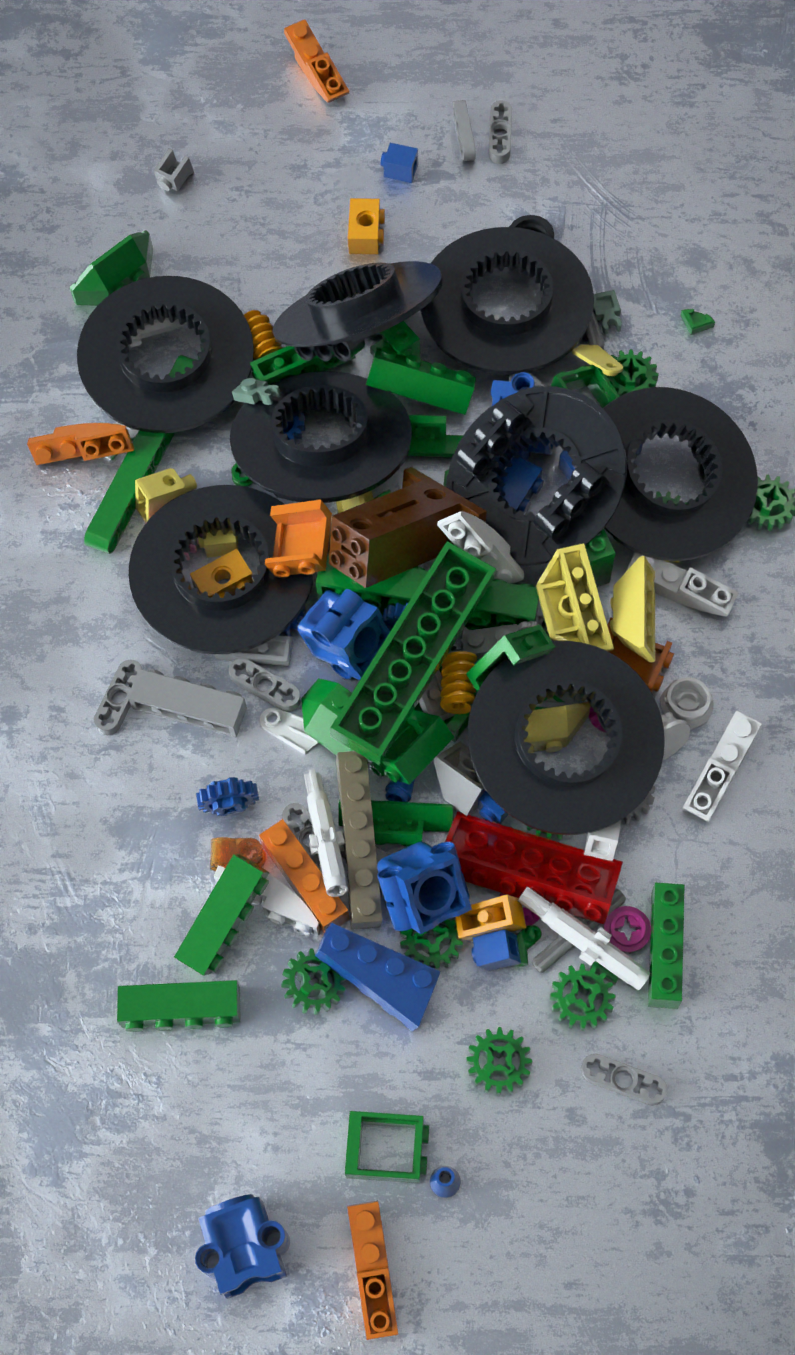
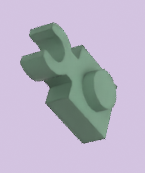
(607, 309)
(253, 390)

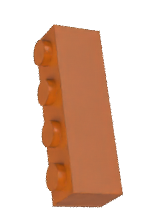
(303, 875)

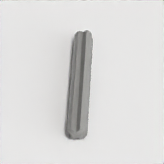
(561, 945)

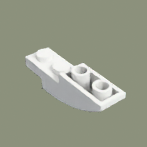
(482, 542)
(690, 587)
(722, 766)
(283, 906)

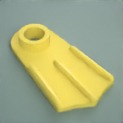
(600, 358)

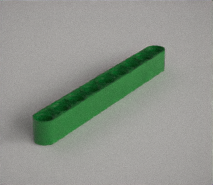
(120, 499)

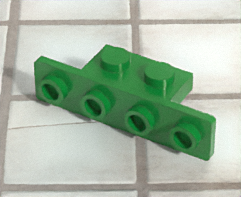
(430, 437)
(406, 821)

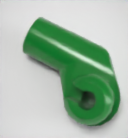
(526, 939)

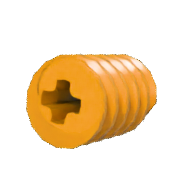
(262, 334)
(456, 687)

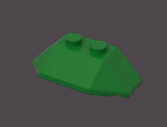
(117, 267)
(320, 709)

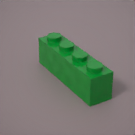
(421, 380)
(222, 914)
(178, 1004)

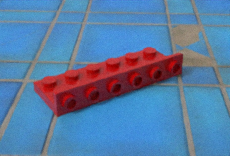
(514, 860)

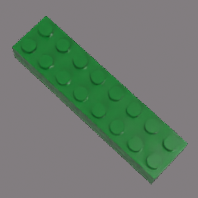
(500, 605)
(412, 653)

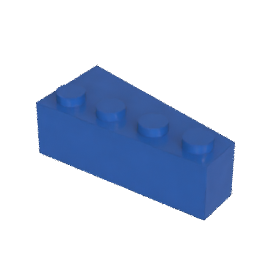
(381, 973)

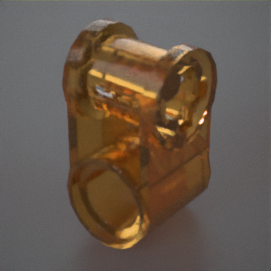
(223, 849)

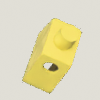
(159, 489)

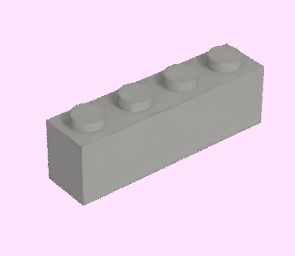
(188, 702)

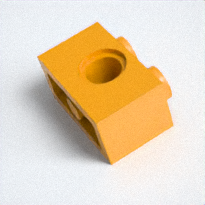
(364, 226)
(229, 567)
(491, 916)

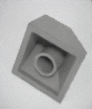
(458, 778)

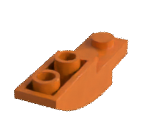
(314, 62)
(78, 440)
(372, 1270)

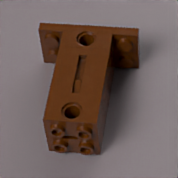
(395, 529)

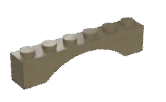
(359, 841)

